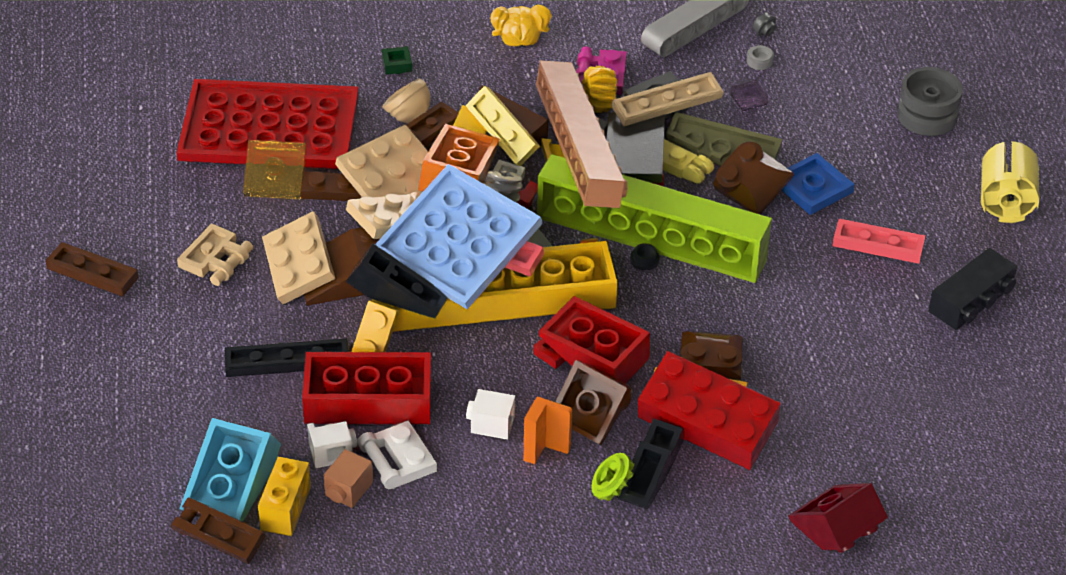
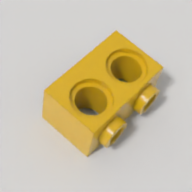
(284, 496)

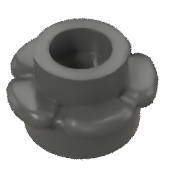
(764, 24)

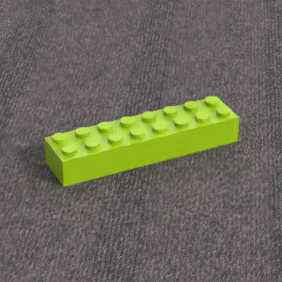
(670, 220)

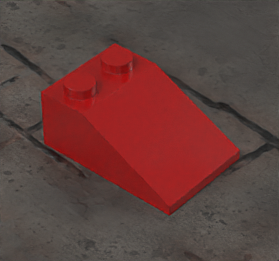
(597, 339)

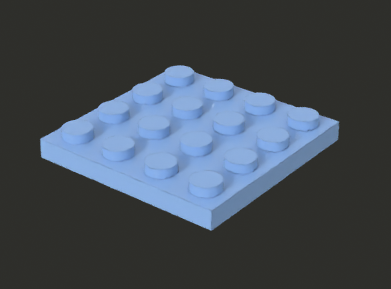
(459, 235)

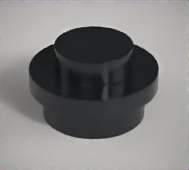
(644, 257)

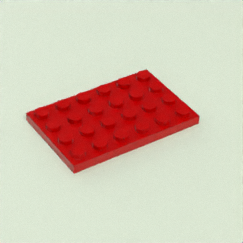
(230, 113)

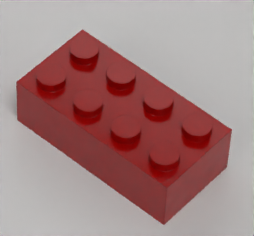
(367, 387)
(709, 409)

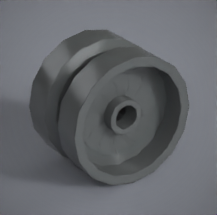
(929, 101)

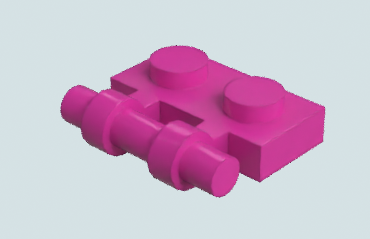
(609, 58)

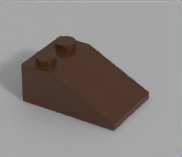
(344, 255)

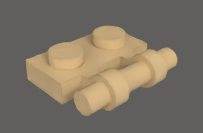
(207, 251)

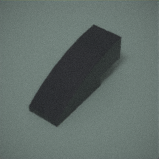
(652, 463)

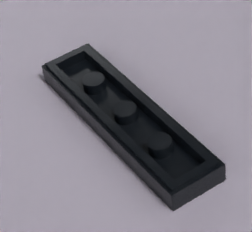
(276, 357)

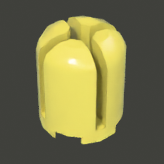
(1020, 182)

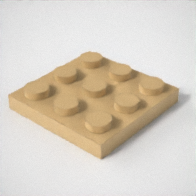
(385, 164)

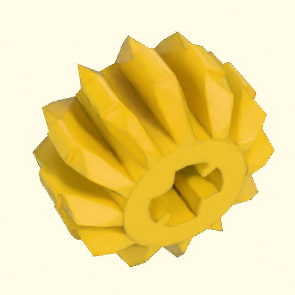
(601, 87)

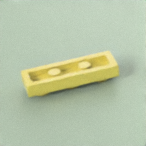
(502, 124)

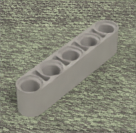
(688, 23)

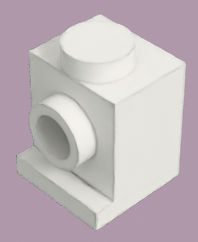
(329, 442)

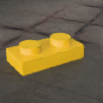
(375, 328)

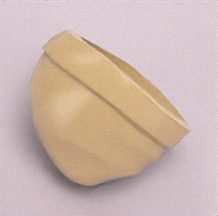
(409, 101)

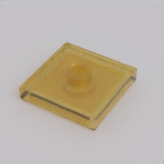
(274, 169)

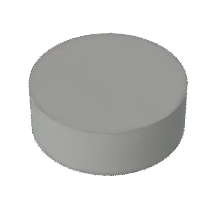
(760, 57)

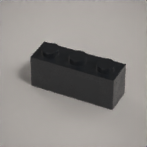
(973, 289)

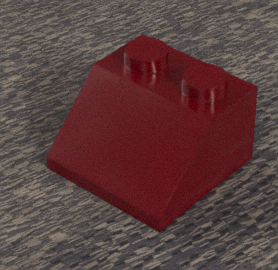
(840, 516)

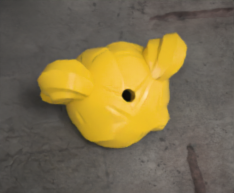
(520, 24)

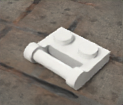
(406, 451)

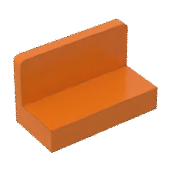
(547, 426)

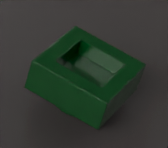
(396, 60)

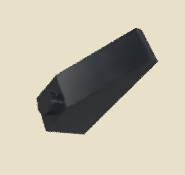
(393, 283)

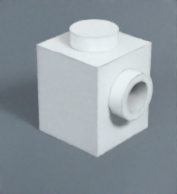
(491, 414)

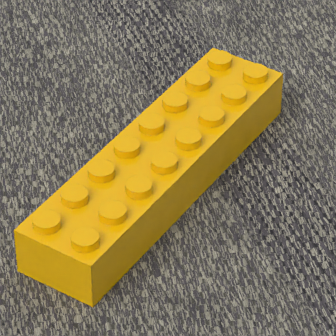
(563, 272)

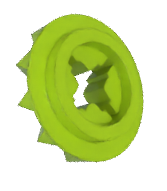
(607, 482)

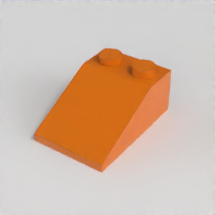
(462, 149)

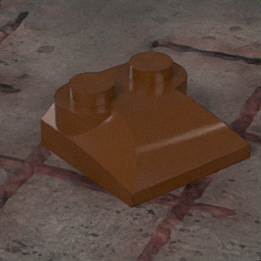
(751, 177)
(714, 352)
(594, 400)

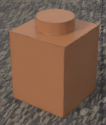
(348, 478)

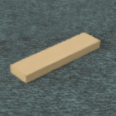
(667, 99)

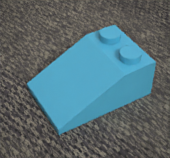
(232, 468)

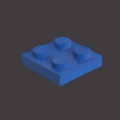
(816, 184)

